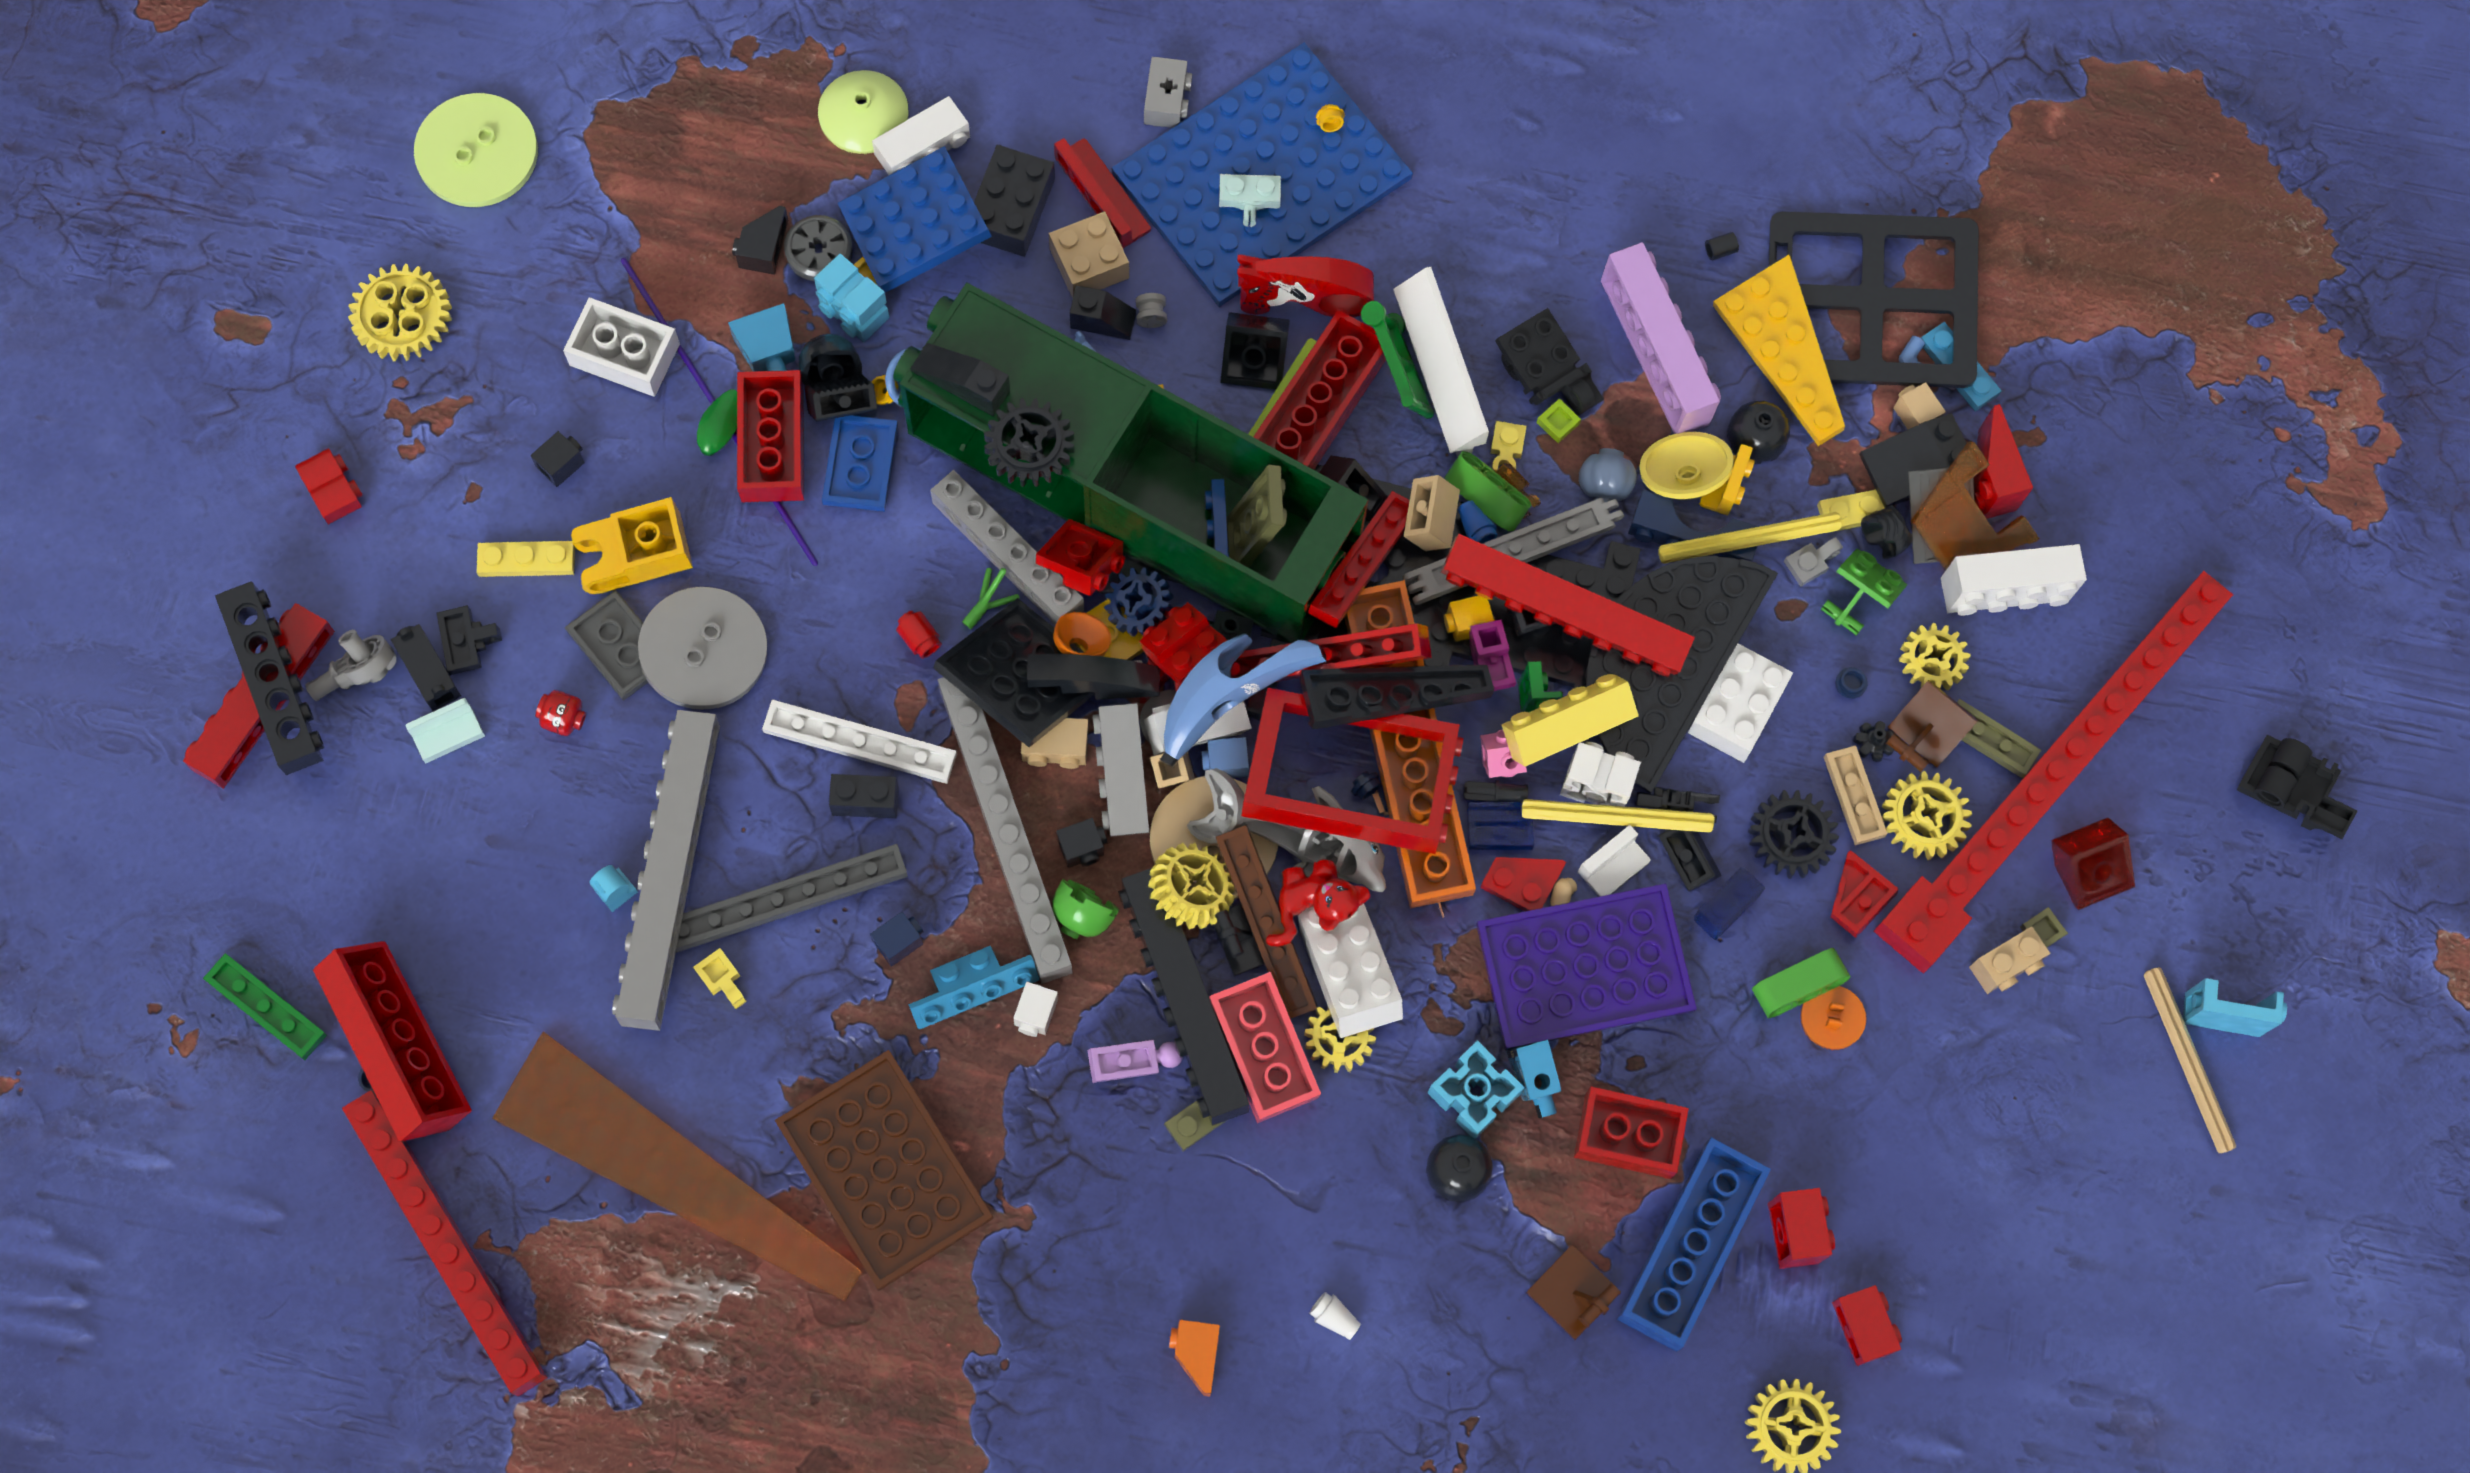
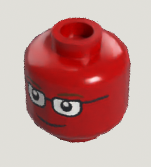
(560, 713)

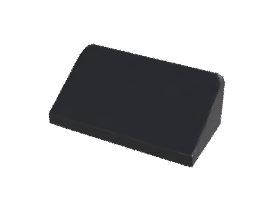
(1690, 857)

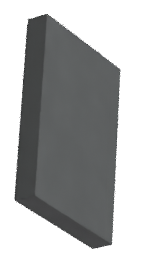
(610, 640)

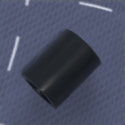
(1721, 246)

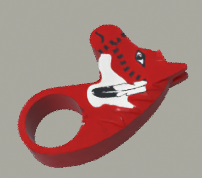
(1312, 281)

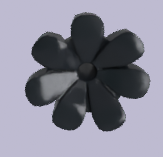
(1874, 741)

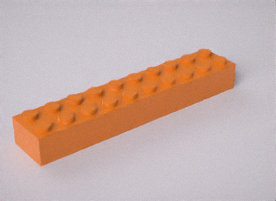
(1410, 770)

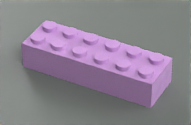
(1660, 339)

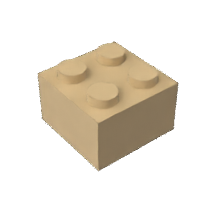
(1089, 254)

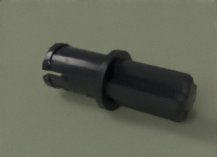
(1495, 791)

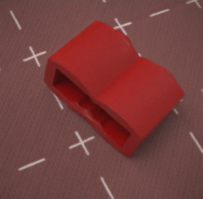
(328, 485)

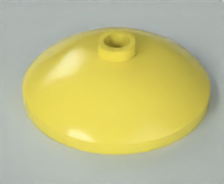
(1686, 465)

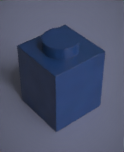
(897, 938)

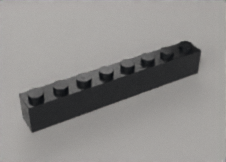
(1186, 1003)

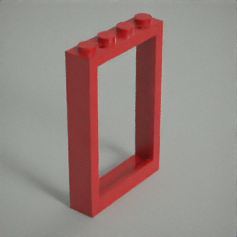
(1345, 822)

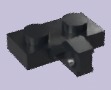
(464, 639)

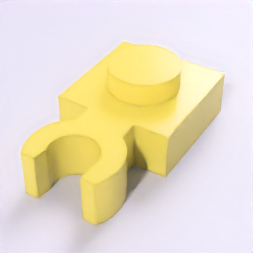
(1507, 443)

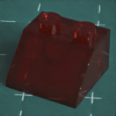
(2094, 862)

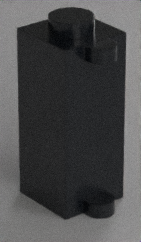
(425, 667)

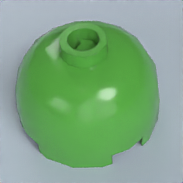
(1081, 910)

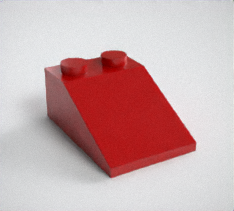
(2005, 481)

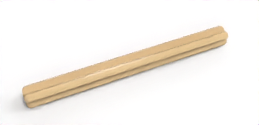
(2189, 1060)

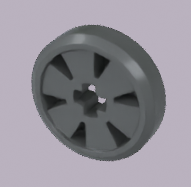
(811, 231)

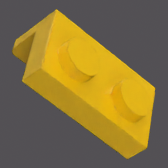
(1731, 492)

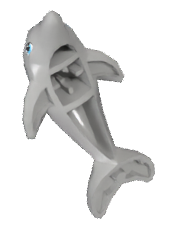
(1354, 858)

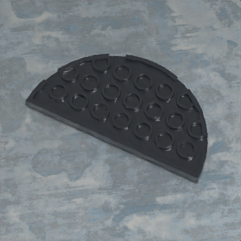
(1700, 597)

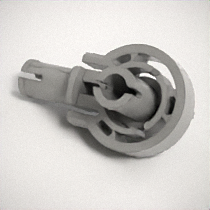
(362, 663)

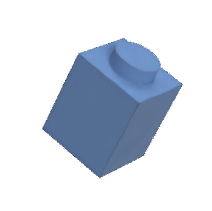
(1227, 755)

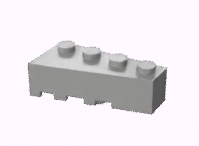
(1123, 770)

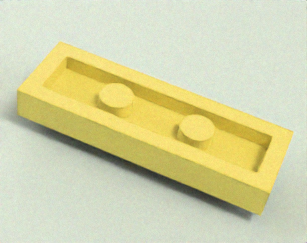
(525, 558)

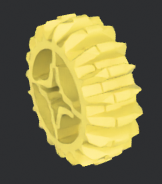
(1175, 874)

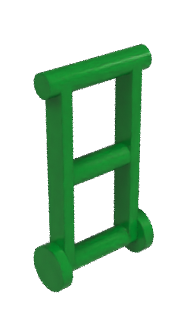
(1389, 333)

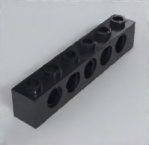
(236, 607)

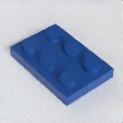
(860, 463)

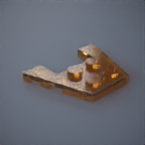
(1954, 523)

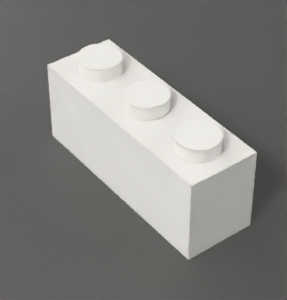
(922, 135)
(1230, 724)

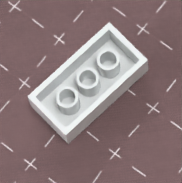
(2013, 579)
(1352, 972)

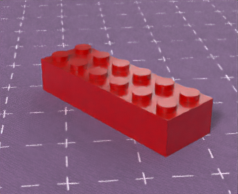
(1323, 391)
(392, 1040)

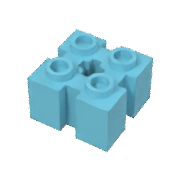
(851, 298)
(1475, 1069)

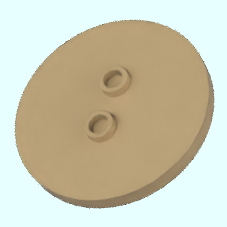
(1189, 803)

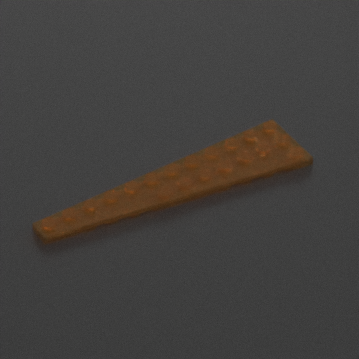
(602, 1128)

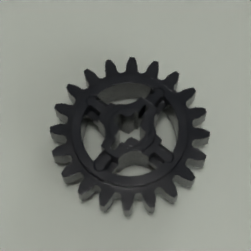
(1021, 420)
(1782, 832)

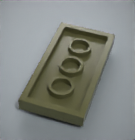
(1257, 517)

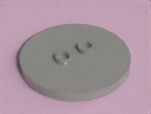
(702, 648)

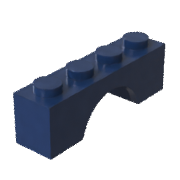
(1658, 523)

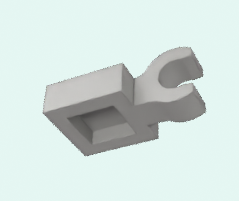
(1810, 563)

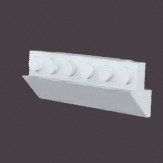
(1441, 362)

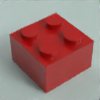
(1801, 1228)

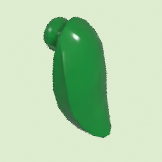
(718, 423)

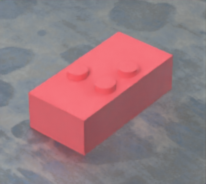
(1264, 1047)

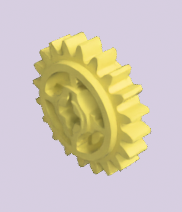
(1922, 802)
(1794, 1412)

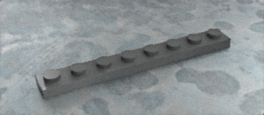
(790, 896)

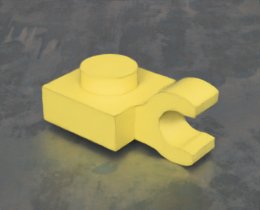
(719, 975)

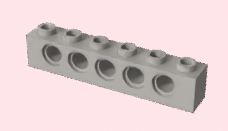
(1004, 547)

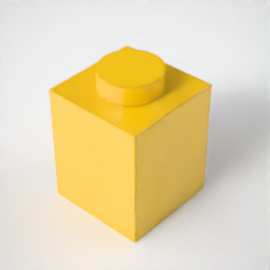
(1466, 613)

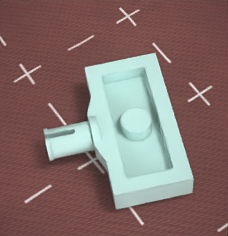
(1249, 193)

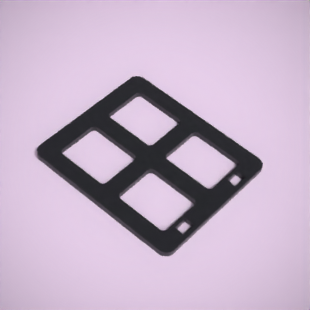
(1875, 299)

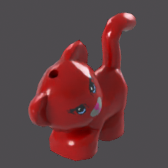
(1331, 897)

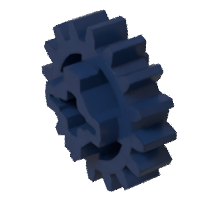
(1137, 598)

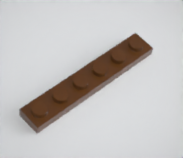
(1265, 919)

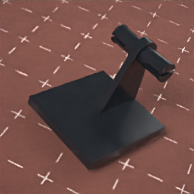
(1238, 940)

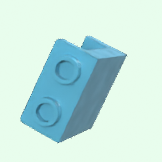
(2205, 1011)

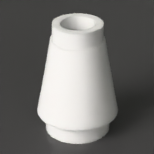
(1334, 1315)

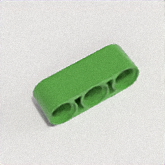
(1488, 490)
(1801, 983)

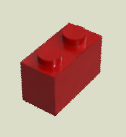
(1867, 1325)

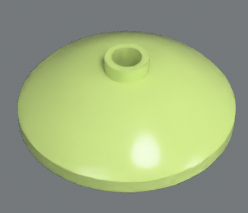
(853, 124)

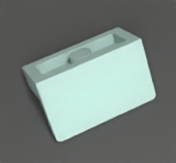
(445, 730)

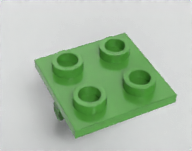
(1872, 578)

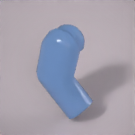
(1911, 350)

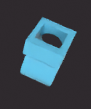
(612, 887)

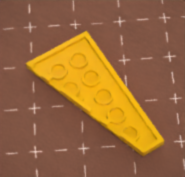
(1779, 336)

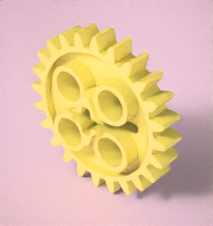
(372, 311)

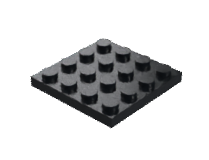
(993, 673)

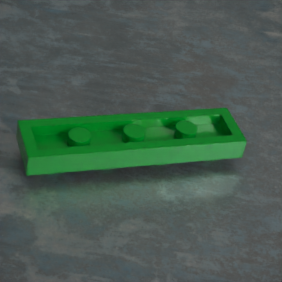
(265, 1006)

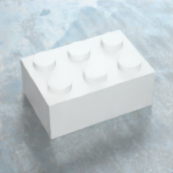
(621, 347)
(1740, 703)

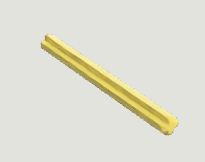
(1750, 537)
(1617, 815)

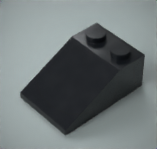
(1919, 448)

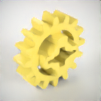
(1936, 644)
(1326, 1036)

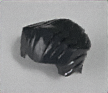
(1888, 531)

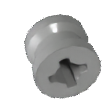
(1151, 310)

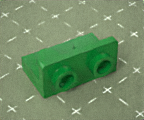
(1532, 687)

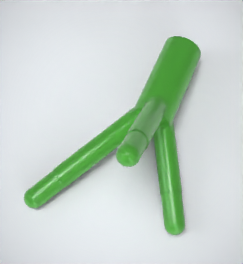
(985, 595)

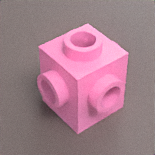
(1497, 756)

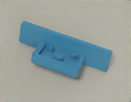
(970, 983)

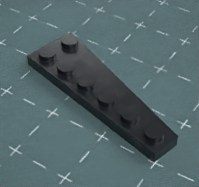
(1371, 693)

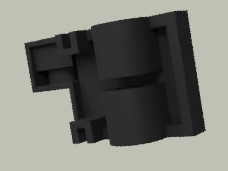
(1546, 361)
(2296, 782)

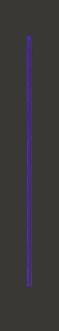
(711, 399)

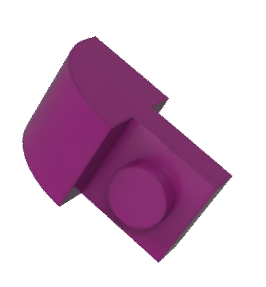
(1491, 647)

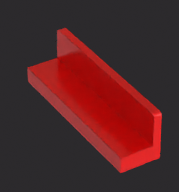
(1101, 189)

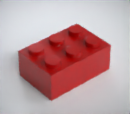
(1631, 1132)

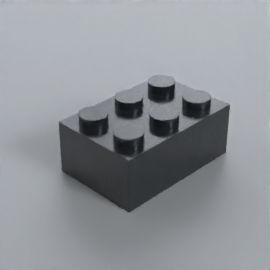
(1014, 198)

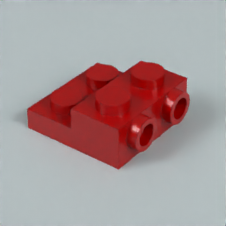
(1082, 556)
(1180, 641)

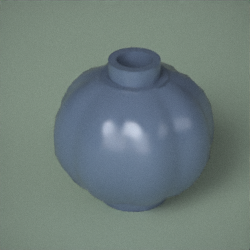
(1607, 475)

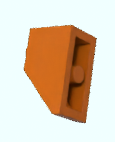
(1196, 1351)

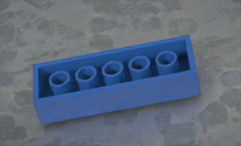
(1694, 1244)

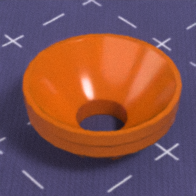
(1083, 630)

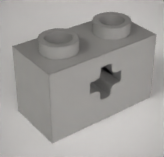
(1164, 77)

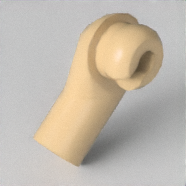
(1563, 891)

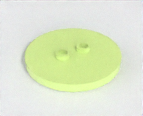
(475, 150)

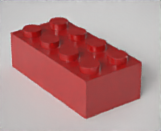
(770, 436)

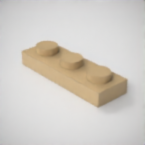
(1855, 795)

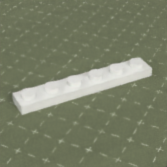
(859, 741)

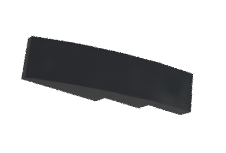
(1089, 673)

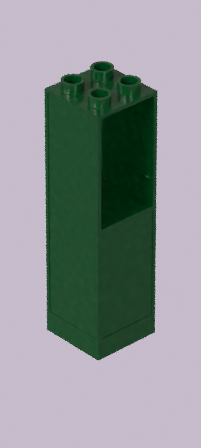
(1136, 463)

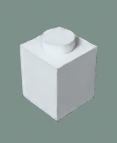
(1035, 1009)

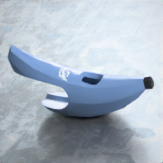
(1212, 692)

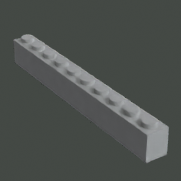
(1007, 834)
(667, 871)

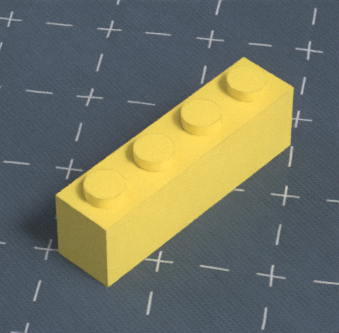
(1569, 719)

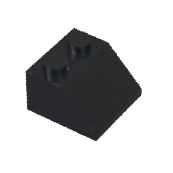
(1254, 350)

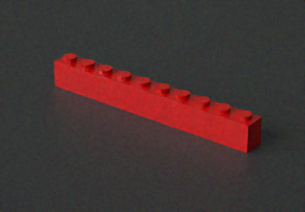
(445, 1246)

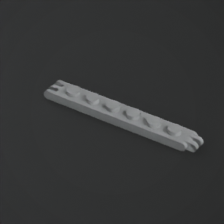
(1526, 544)

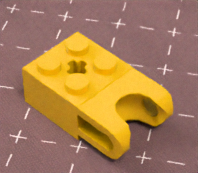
(634, 546)

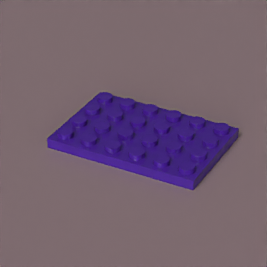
(1585, 966)

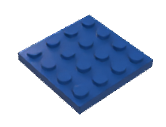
(914, 219)

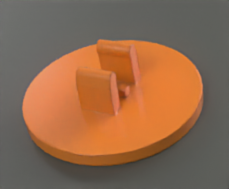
(1834, 1019)

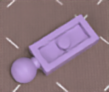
(1131, 1060)

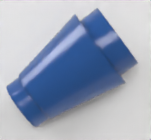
(1476, 523)

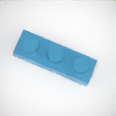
(1940, 349)

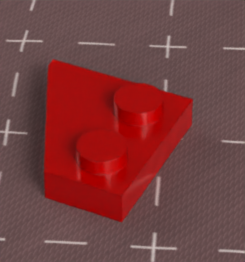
(1523, 880)

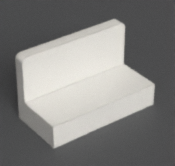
(1614, 863)

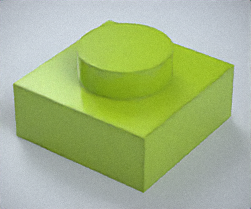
(1558, 420)

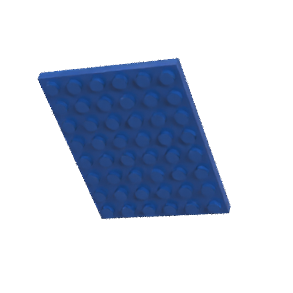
(1261, 130)

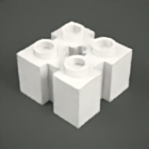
(1600, 776)

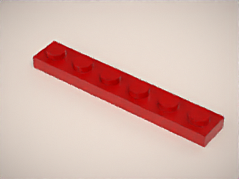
(1361, 561)

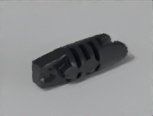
(1674, 799)

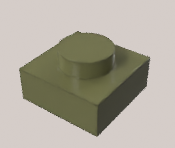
(2046, 926)

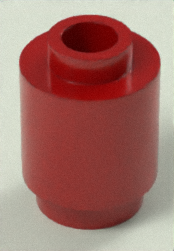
(918, 634)

